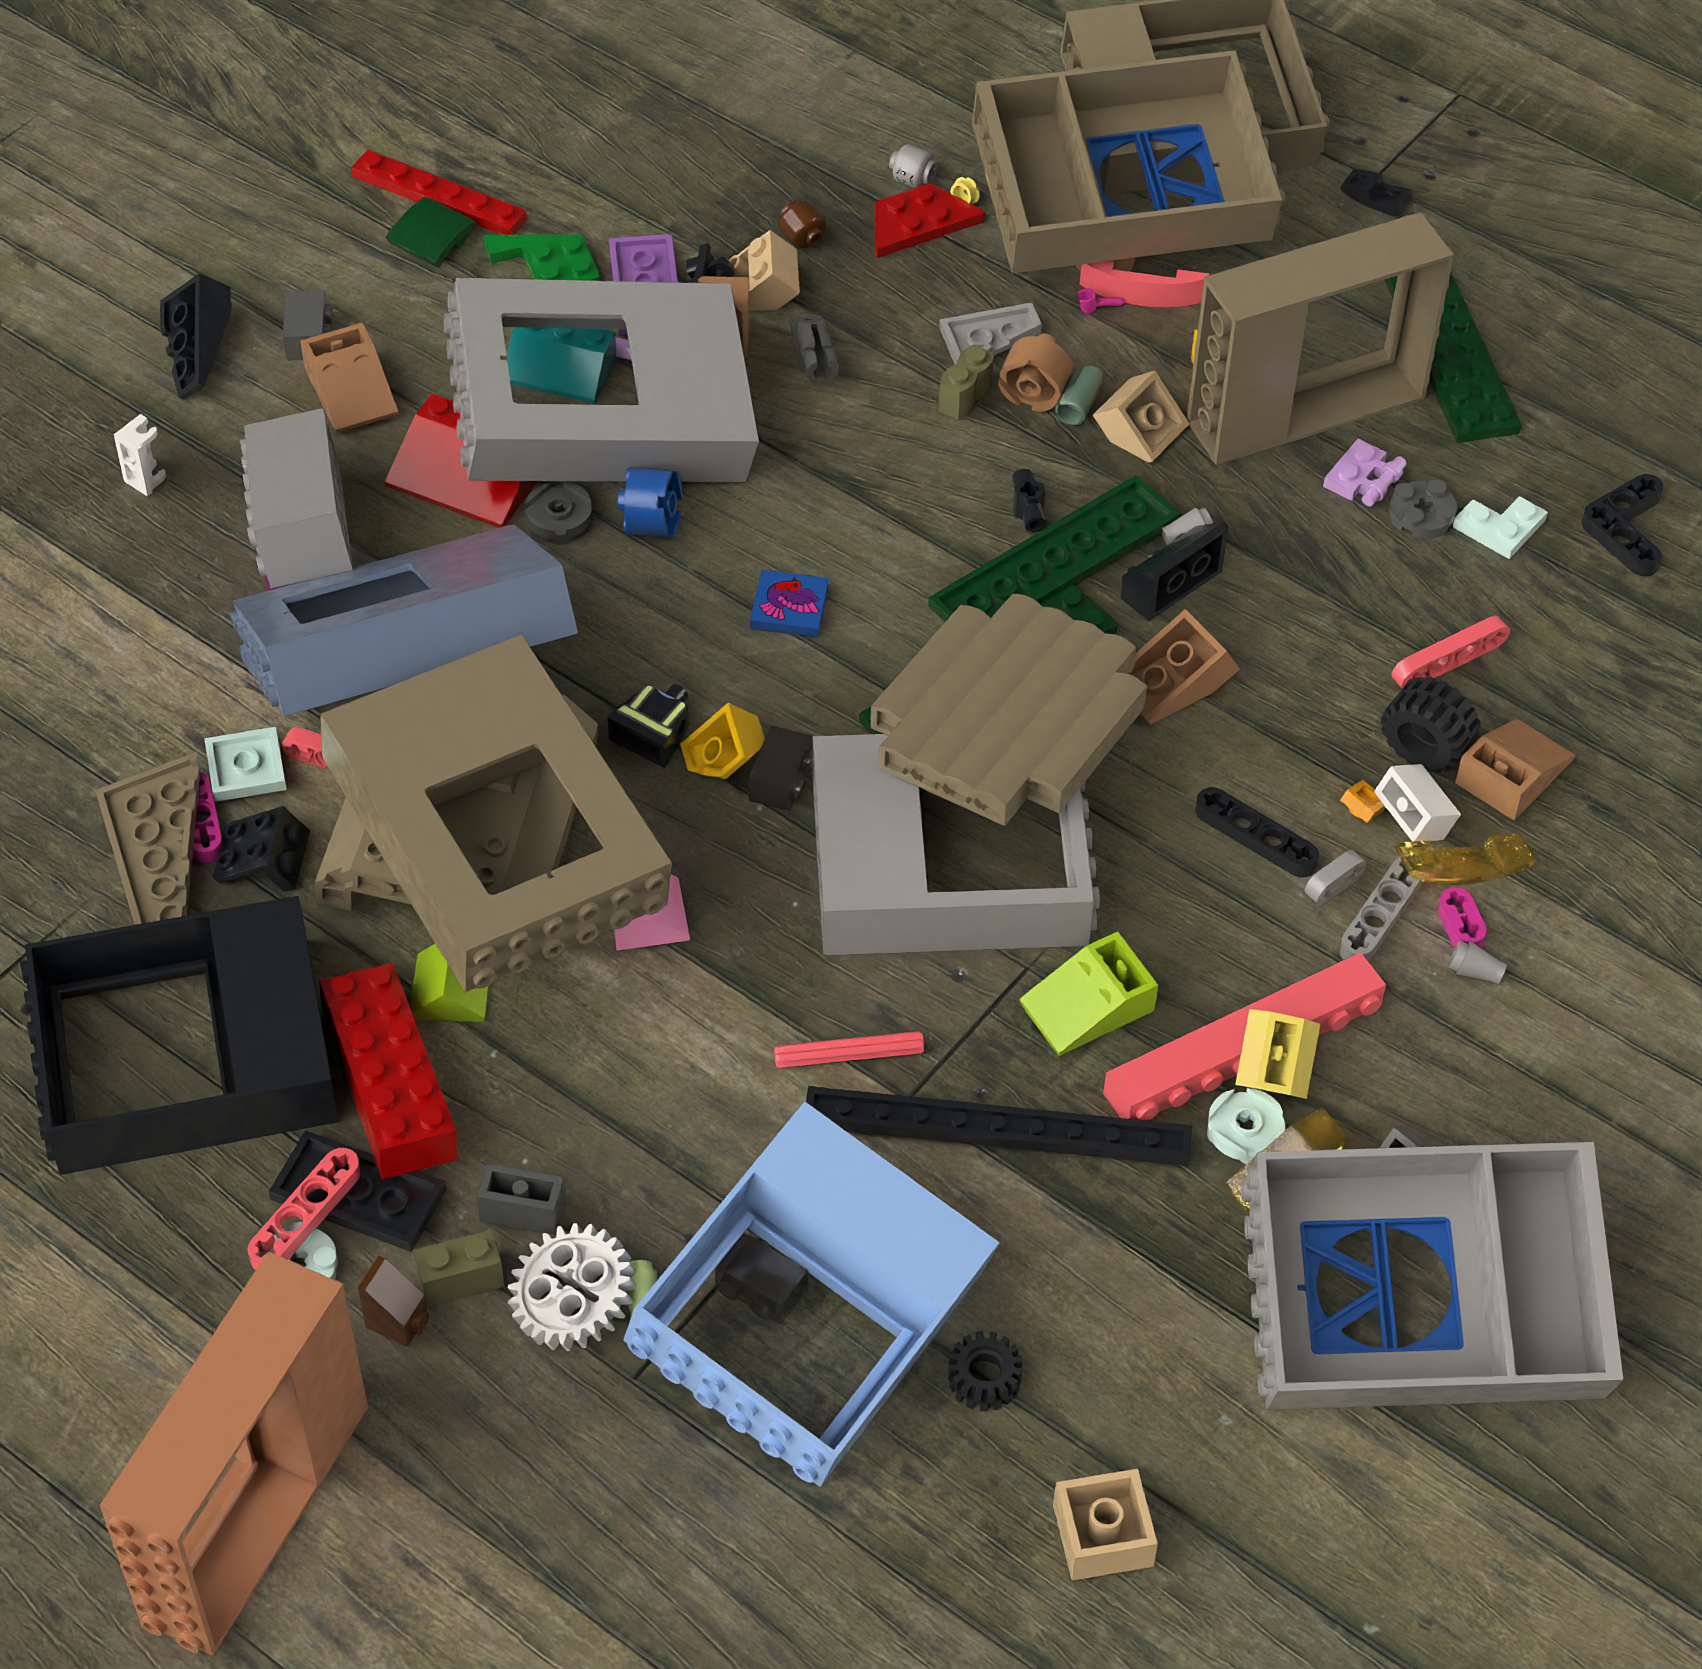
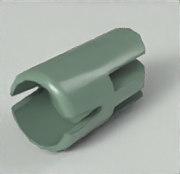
(1079, 395)

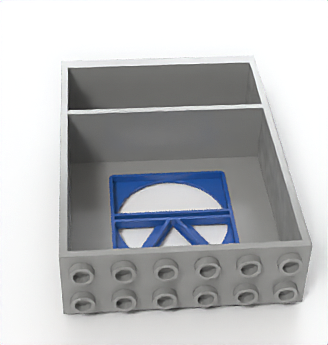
(1521, 1257)

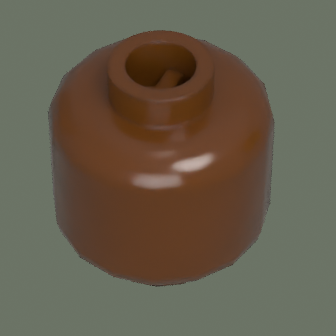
(802, 224)

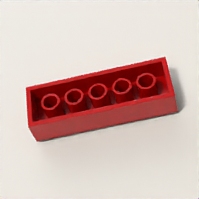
(388, 1071)

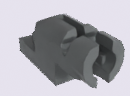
(814, 347)

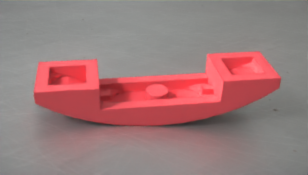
(1143, 288)

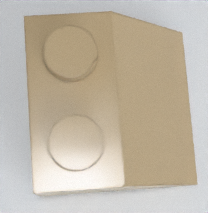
(1142, 417)

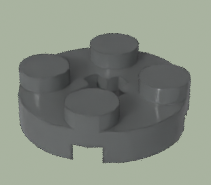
(1427, 494)
(560, 526)

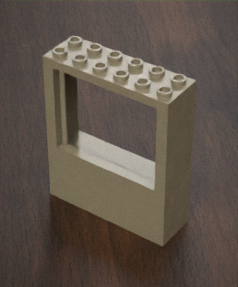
(1140, 28)
(1254, 327)

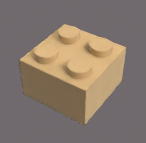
(1105, 1524)

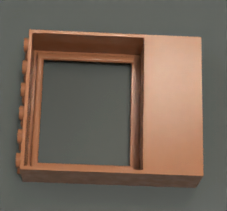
(279, 1396)

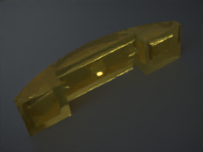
(1465, 865)

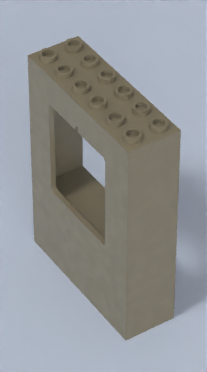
(460, 732)

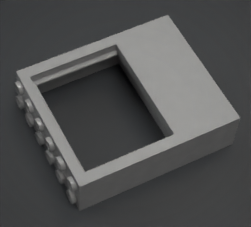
(877, 879)

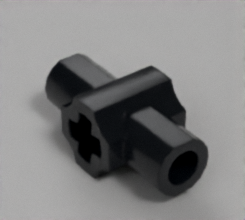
(1029, 500)

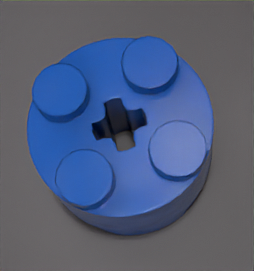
(650, 502)

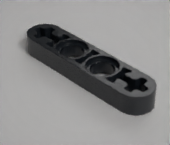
(1260, 827)

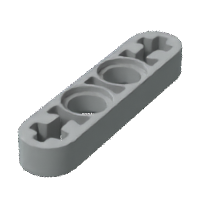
(1380, 908)

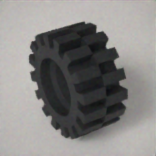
(985, 1391)

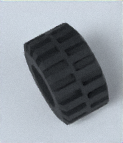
(1430, 724)

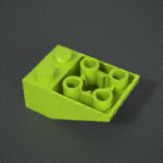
(1091, 995)

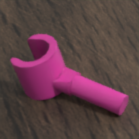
(1089, 302)

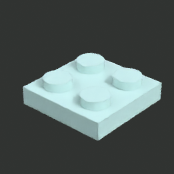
(245, 764)

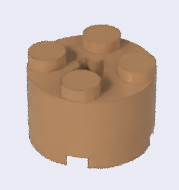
(1035, 372)

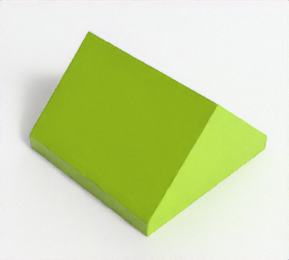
(439, 994)

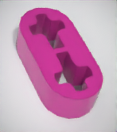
(1468, 916)

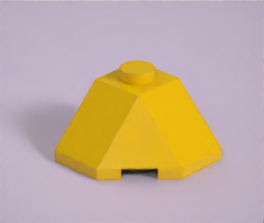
(723, 742)

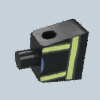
(651, 723)

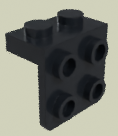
(263, 843)

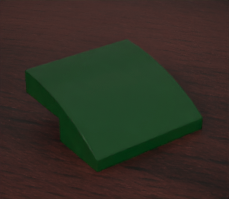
(430, 231)

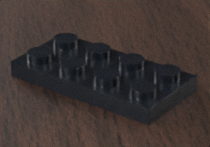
(384, 1209)

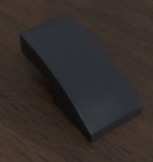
(1370, 191)

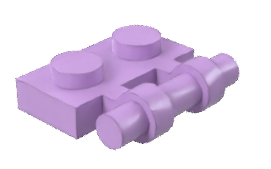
(1357, 467)

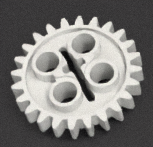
(591, 1255)

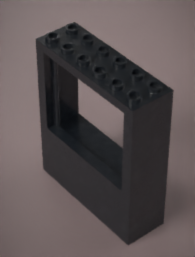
(261, 1019)

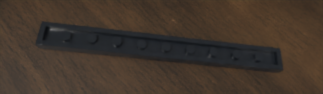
(1004, 1126)

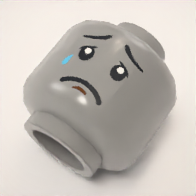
(913, 166)

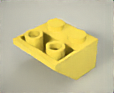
(1278, 1053)

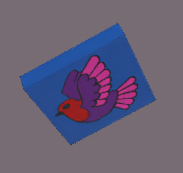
(789, 603)

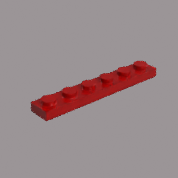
(417, 184)

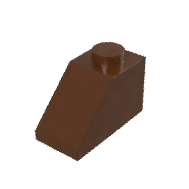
(392, 1303)

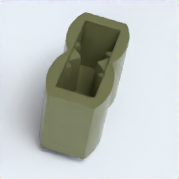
(966, 382)

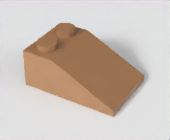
(1180, 667)

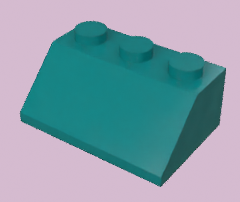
(562, 360)

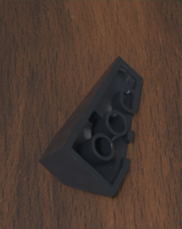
(194, 325)

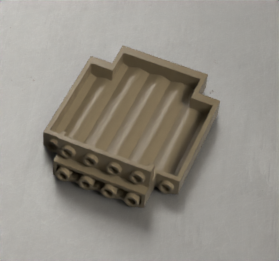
(1008, 708)

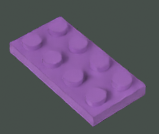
(642, 260)

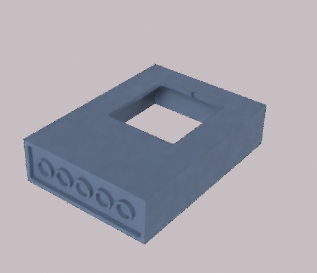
(400, 617)

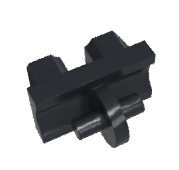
(707, 265)

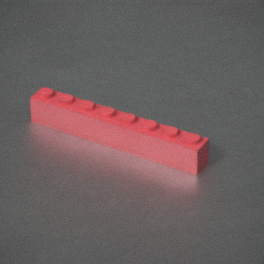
(1214, 1051)

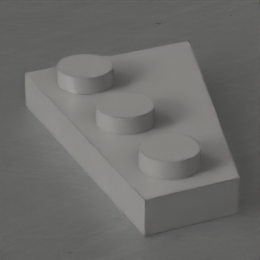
(991, 329)

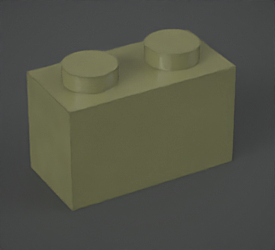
(459, 1268)

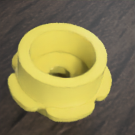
(966, 190)

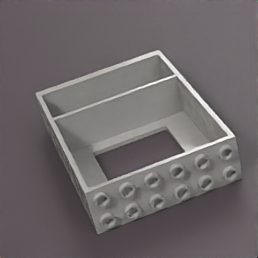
(686, 371)

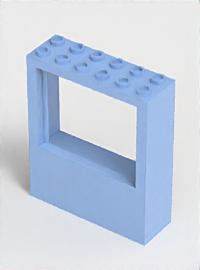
(856, 1231)

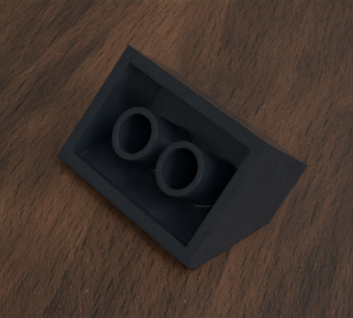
(1175, 570)

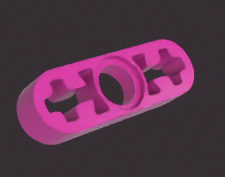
(209, 826)

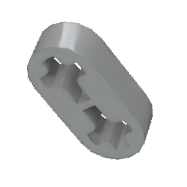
(1335, 877)

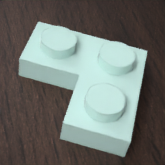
(1501, 532)

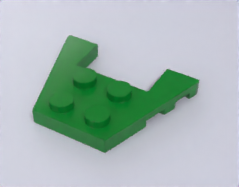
(545, 255)

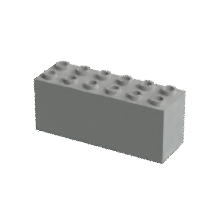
(295, 499)

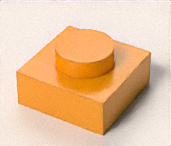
(1363, 801)

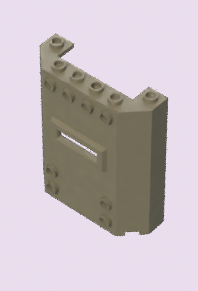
(503, 829)

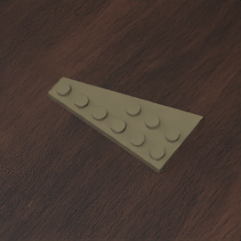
(153, 836)

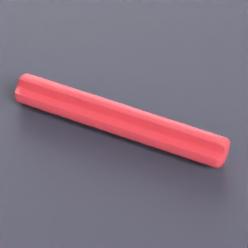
(849, 1049)

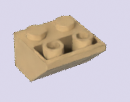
(771, 271)

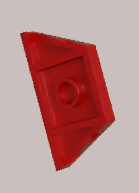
(920, 217)

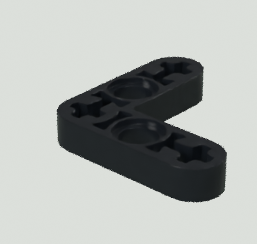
(1605, 519)

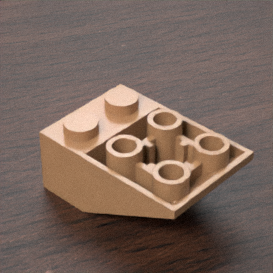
(348, 377)
(1511, 767)

